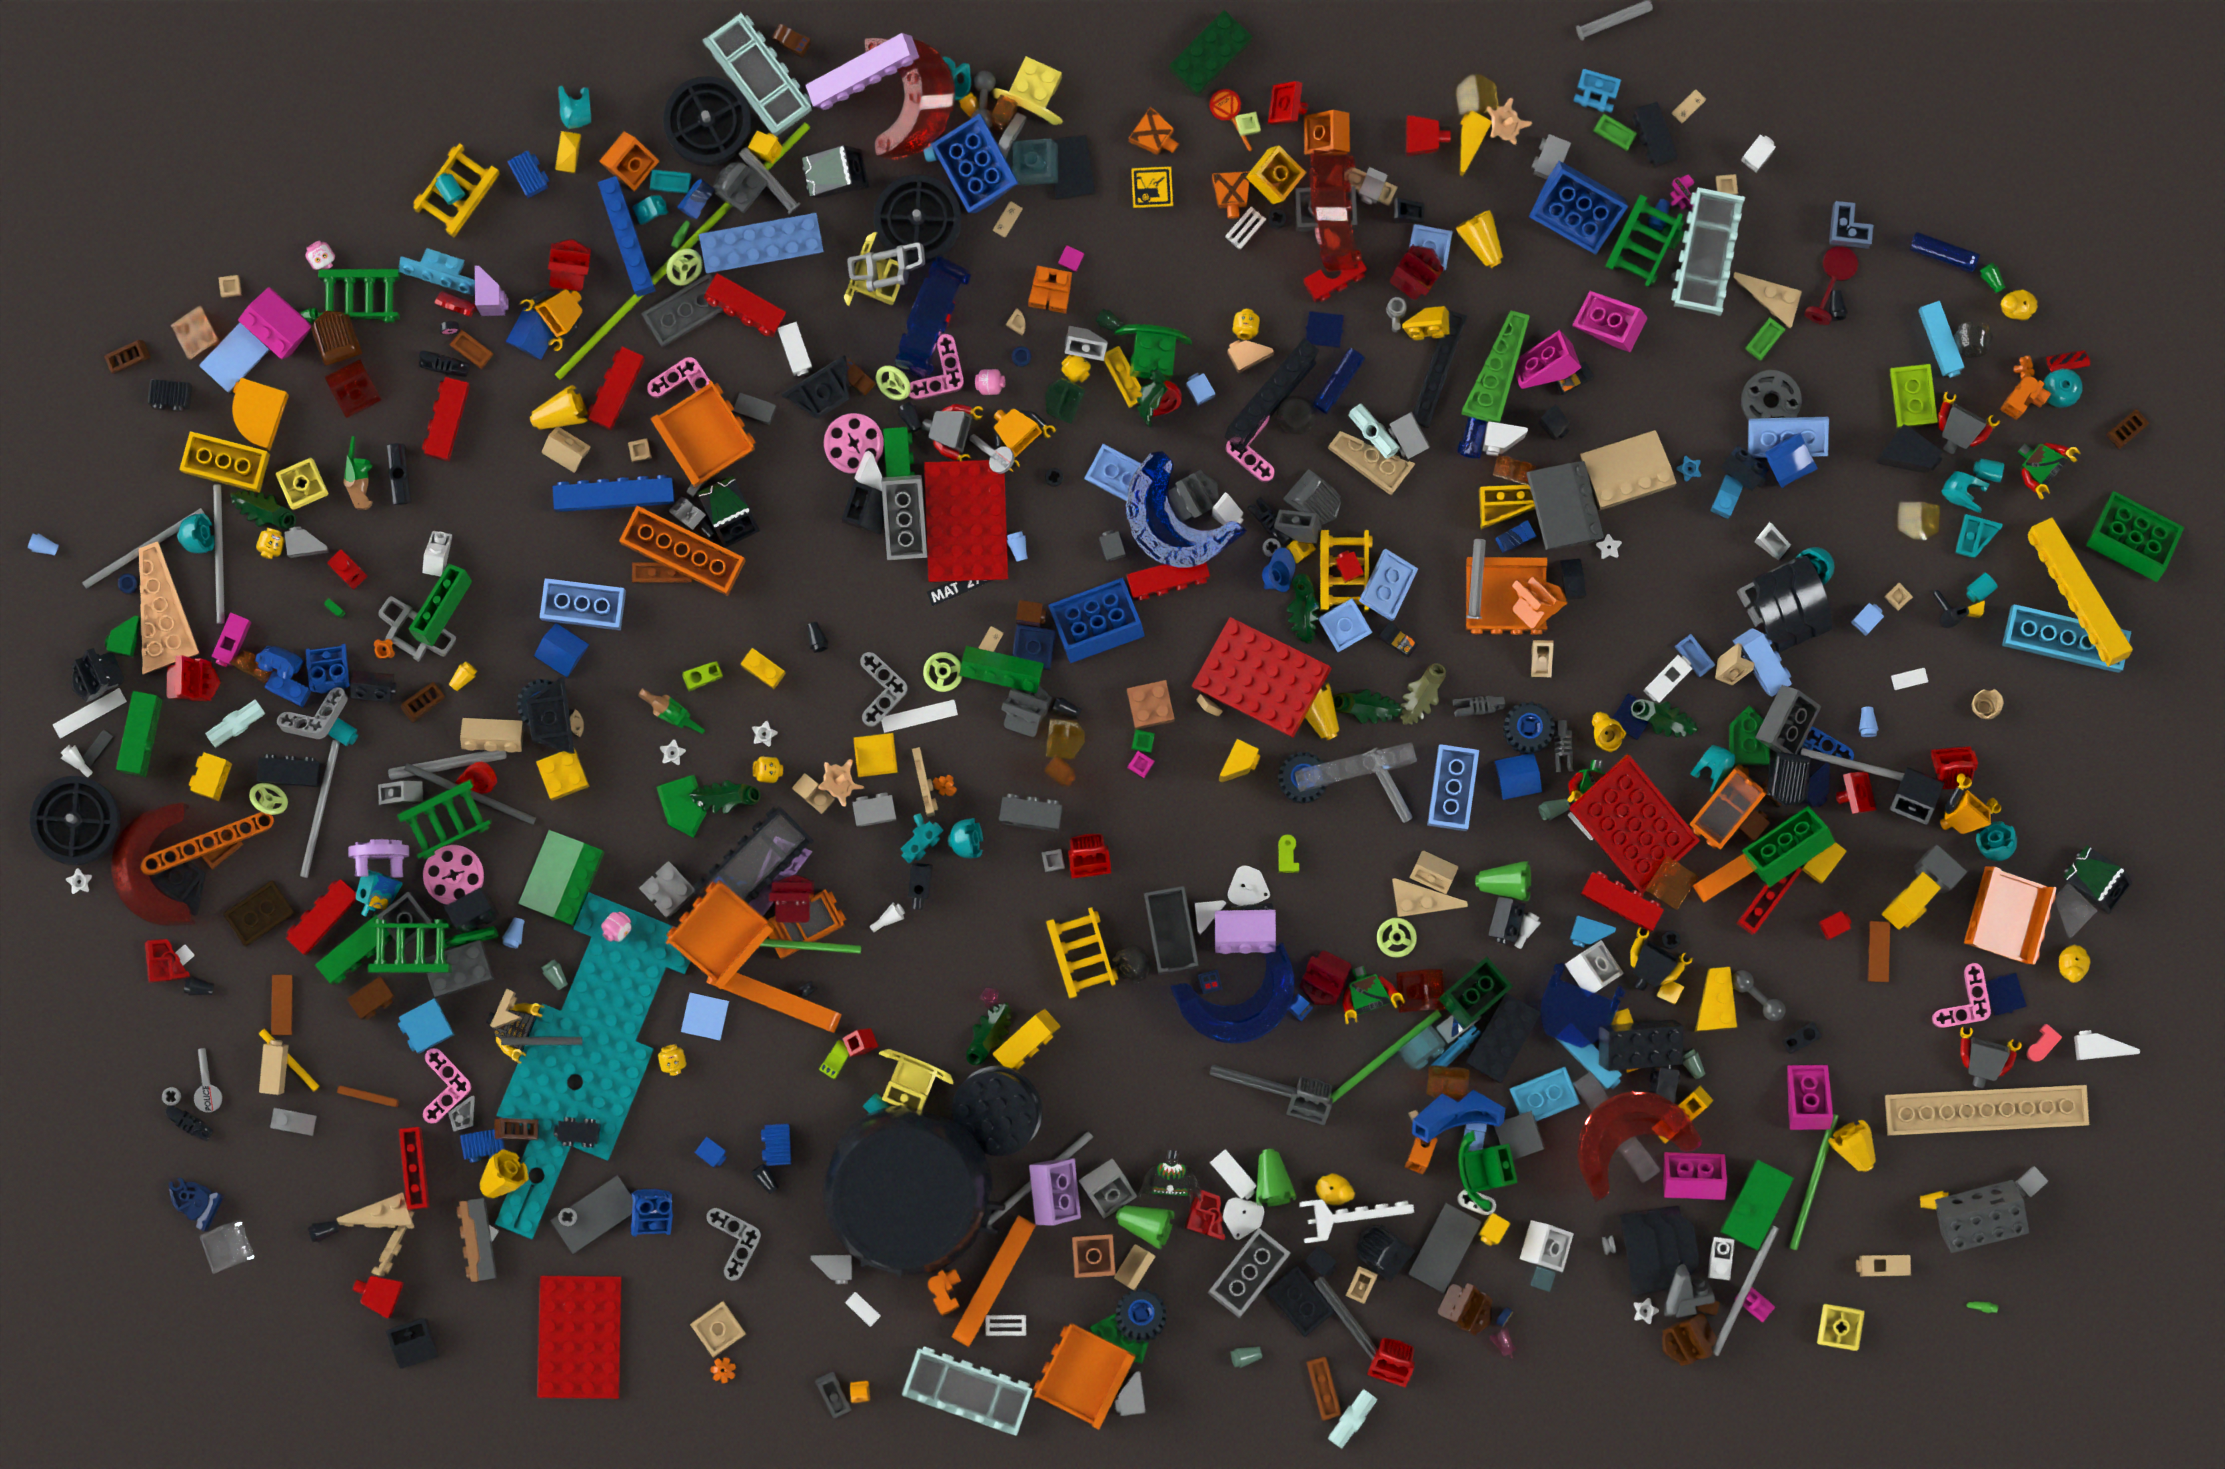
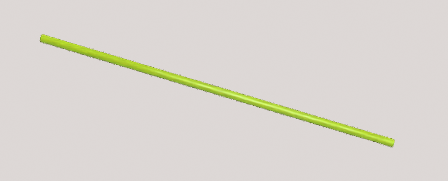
(662, 271)

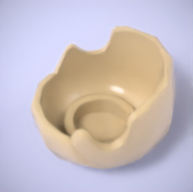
(1987, 704)

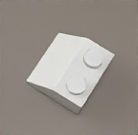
(1501, 437)
(1594, 968)
(1546, 1246)

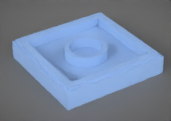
(1433, 238)
(1345, 625)
(705, 1016)

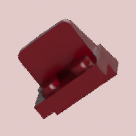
(1417, 271)
(792, 899)
(1325, 978)

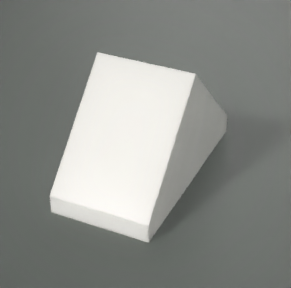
(868, 472)
(1772, 541)
(1206, 913)

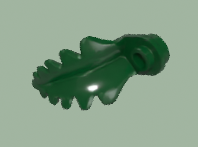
(1151, 396)
(263, 509)
(1303, 608)
(1366, 706)
(1664, 718)
(726, 796)
(988, 1034)

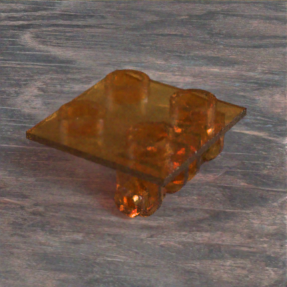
(195, 332)
(1512, 469)
(246, 662)
(1671, 882)

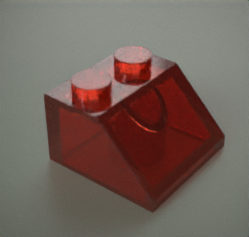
(352, 388)
(1420, 990)

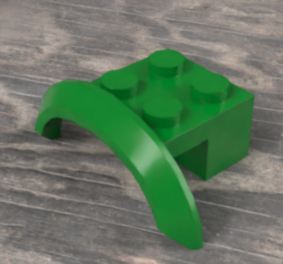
(1153, 348)
(1485, 1169)

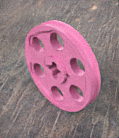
(856, 434)
(445, 870)

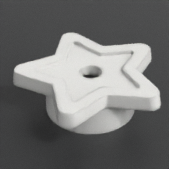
(1609, 552)
(769, 734)
(667, 752)
(73, 880)
(1650, 1311)

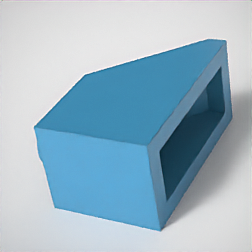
(1727, 497)
(1589, 931)

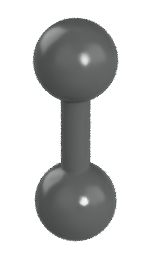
(984, 82)
(1772, 1009)

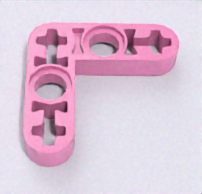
(691, 376)
(942, 379)
(1264, 466)
(1971, 1008)
(450, 1090)

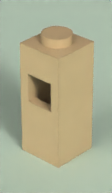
(273, 1067)
(1884, 1265)

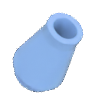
(1017, 544)
(42, 545)
(1868, 724)
(513, 935)

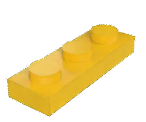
(1120, 372)

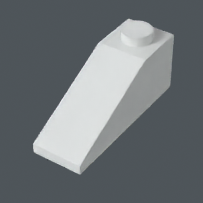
(1227, 510)
(2098, 1046)

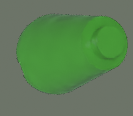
(1506, 881)
(1273, 1181)
(1147, 1223)

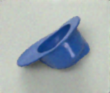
(1279, 571)

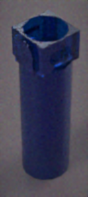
(1944, 252)
(1338, 380)
(1472, 439)

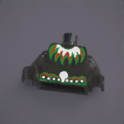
(1171, 1179)

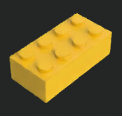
(224, 462)

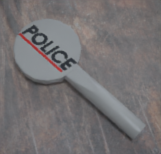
(1001, 458)
(207, 1097)

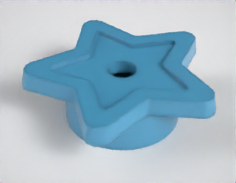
(1694, 468)

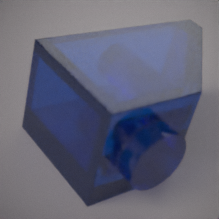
(1819, 787)

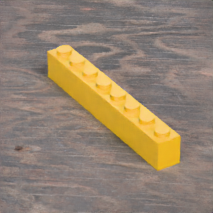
(2079, 592)

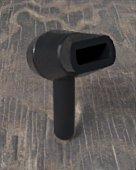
(1951, 616)

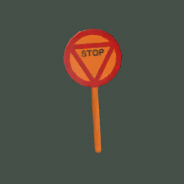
(1225, 106)

